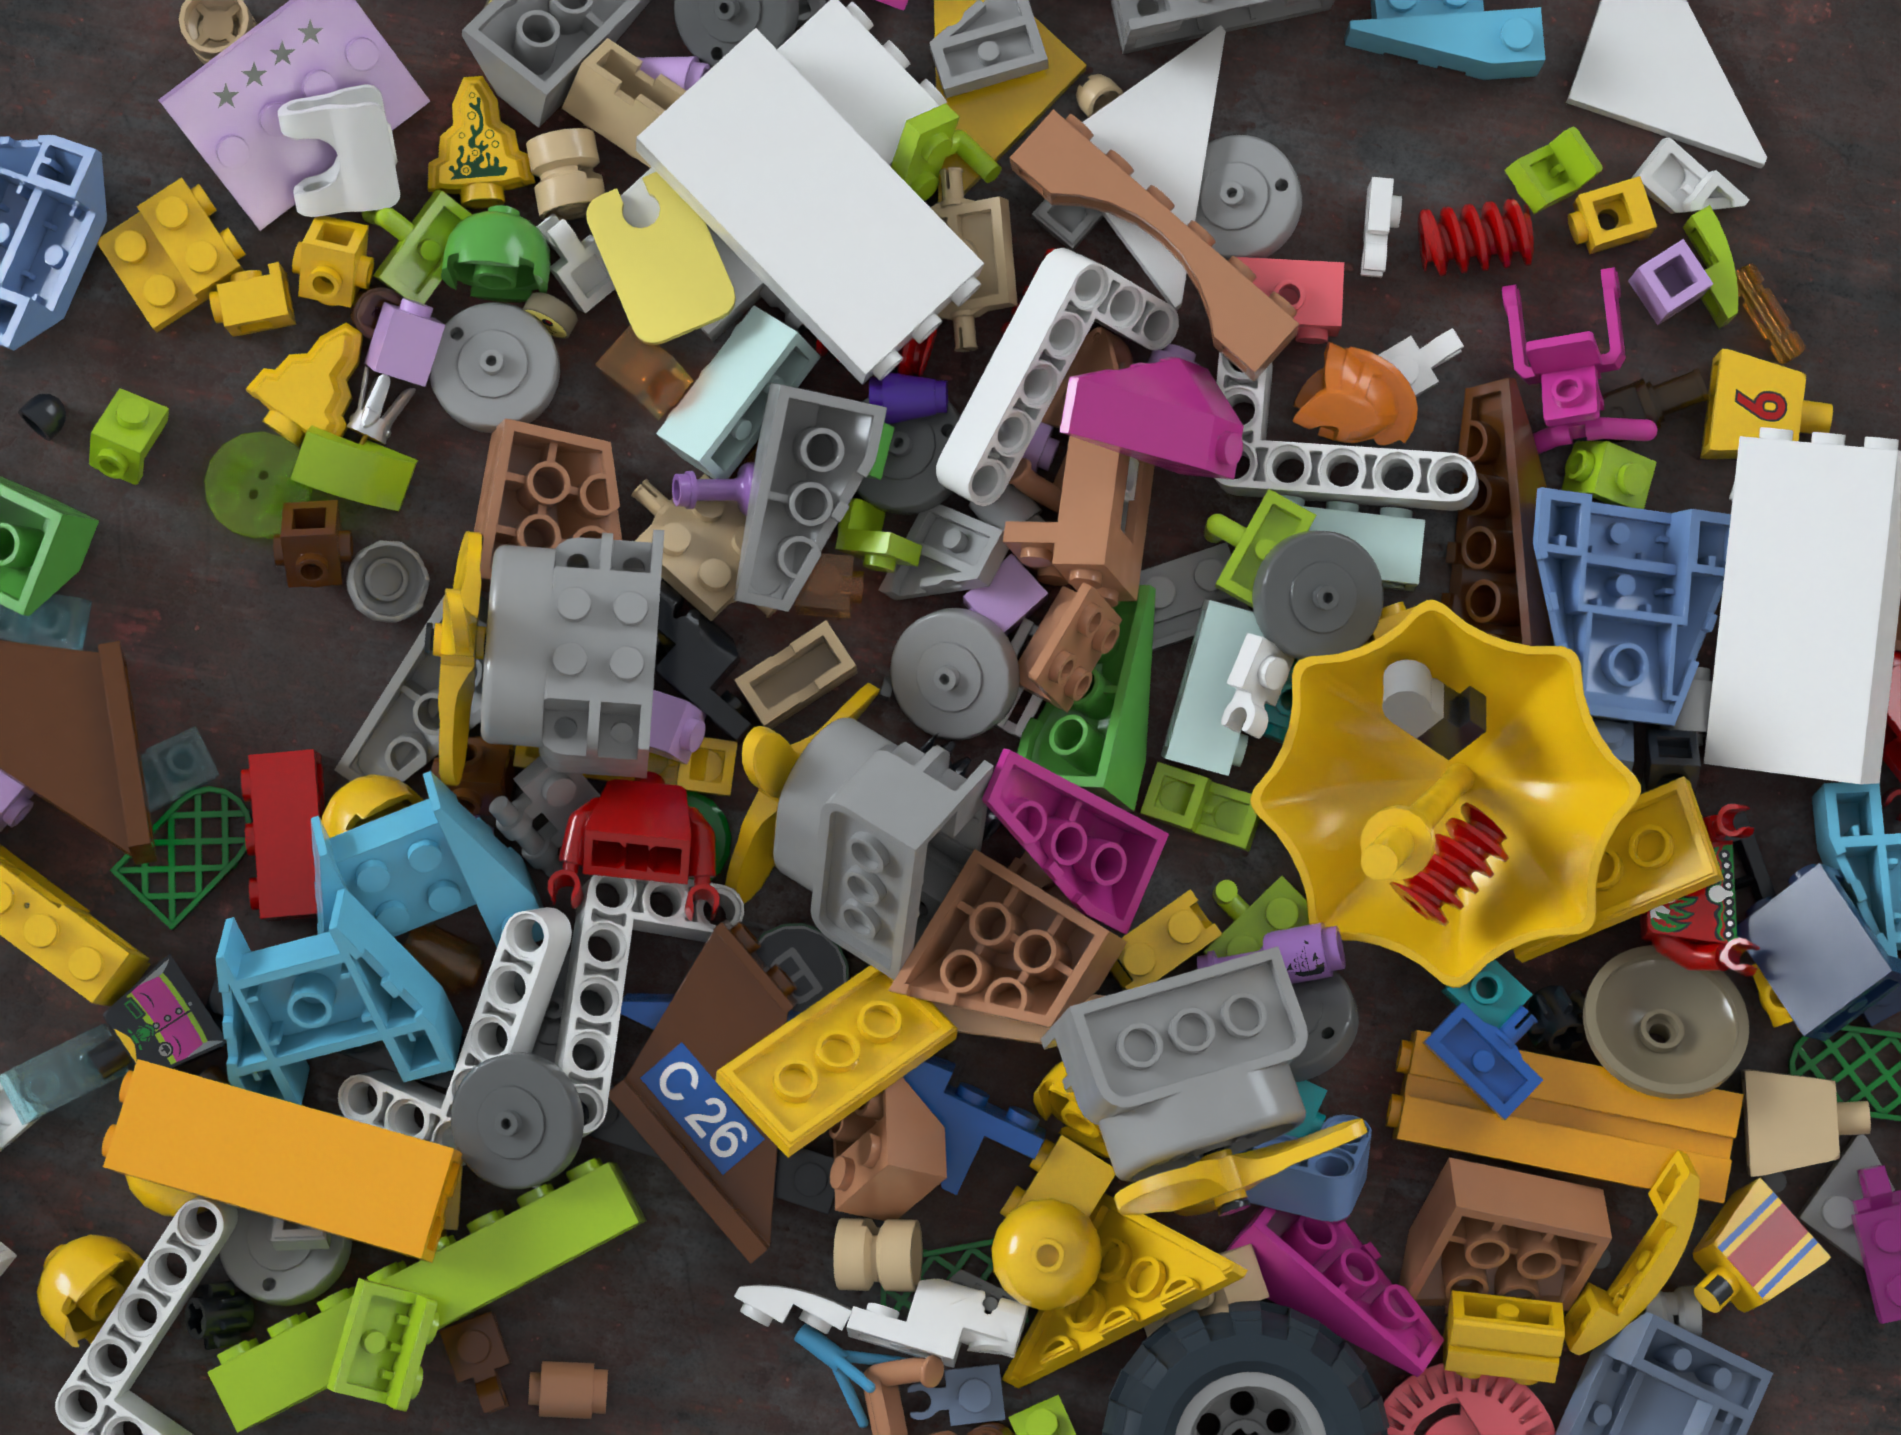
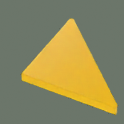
(1004, 111)
(1141, 1279)

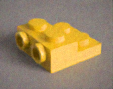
(172, 253)

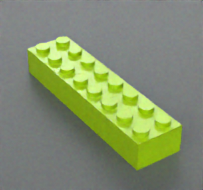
(464, 1276)

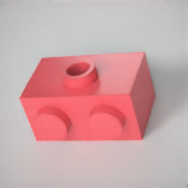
(1310, 287)

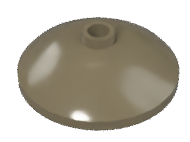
(1692, 1010)

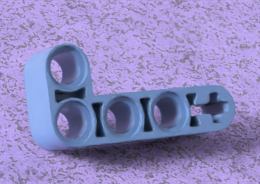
(1321, 1185)

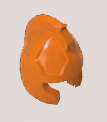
(1357, 399)

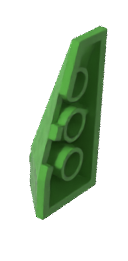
(39, 546)
(1105, 732)

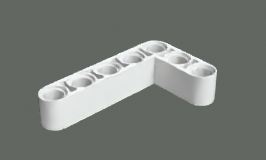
(1033, 360)
(1322, 458)
(608, 977)
(496, 1006)
(139, 1338)

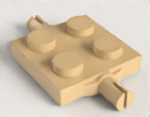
(987, 231)
(698, 548)

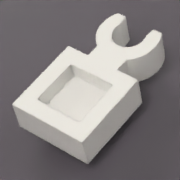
(1381, 214)

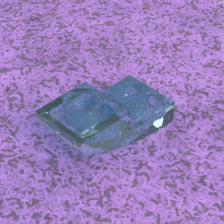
(56, 623)
(176, 768)
(56, 1076)

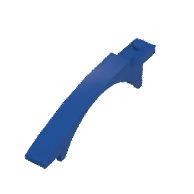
(960, 1110)

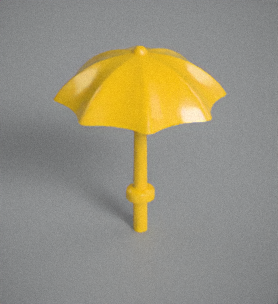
(1366, 797)

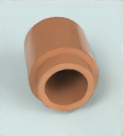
(568, 1390)

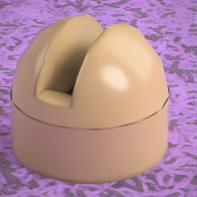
(1092, 89)

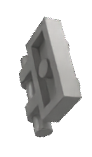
(547, 792)

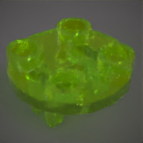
(236, 473)

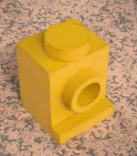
(1625, 203)
(254, 301)

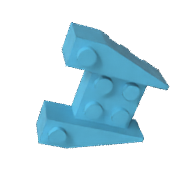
(1454, 36)
(1854, 841)
(423, 867)
(329, 998)

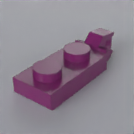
(1879, 1240)

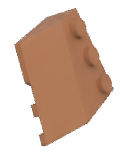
(544, 490)
(1007, 949)
(1504, 1236)

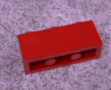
(284, 797)

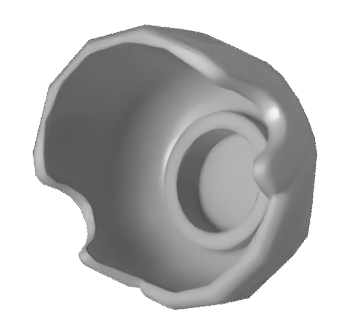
(387, 581)

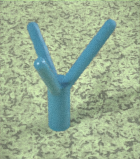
(840, 1363)

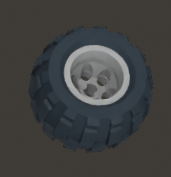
(1255, 1348)

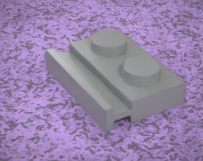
(1181, 591)

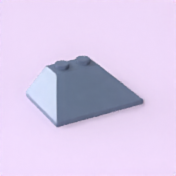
(1663, 1383)

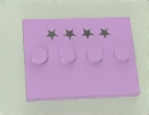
(290, 55)

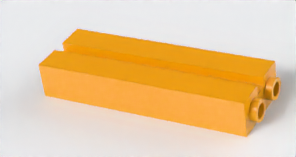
(1570, 1124)
(282, 1160)

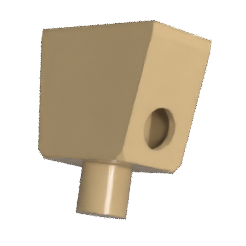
(1795, 1121)

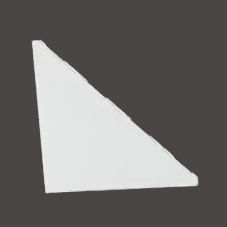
(1659, 74)
(1164, 136)

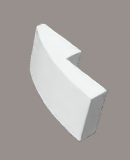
(775, 1302)

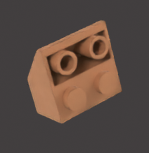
(887, 1155)

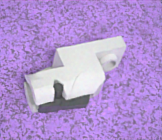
(943, 1318)

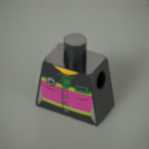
(157, 1023)

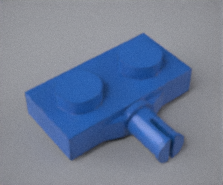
(1486, 1057)

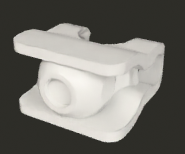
(366, 154)

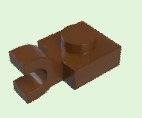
(476, 1353)

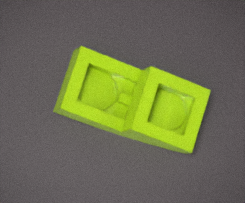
(1712, 246)
(353, 471)
(1201, 807)

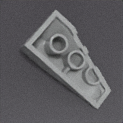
(538, 45)
(804, 476)
(405, 721)

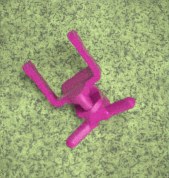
(1570, 375)

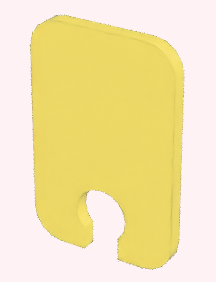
(662, 272)

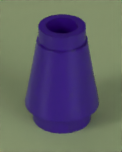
(908, 396)

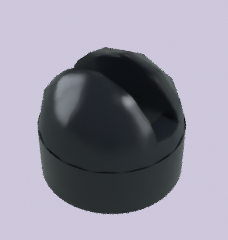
(44, 415)

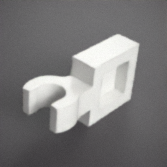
(580, 266)
(1418, 363)
(1258, 680)

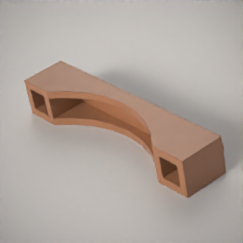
(1074, 172)

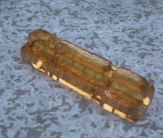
(1768, 315)

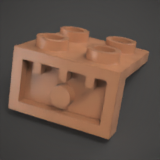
(1068, 646)

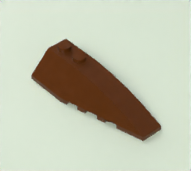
(1493, 554)

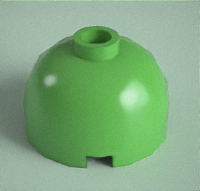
(497, 256)

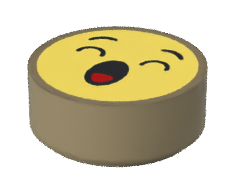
(553, 313)

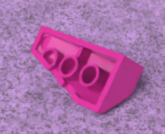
(1157, 414)
(1079, 840)
(1336, 1280)

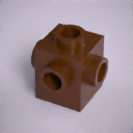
(312, 544)
(485, 776)

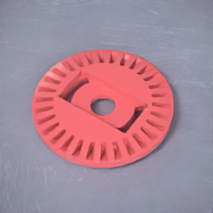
(1486, 1405)

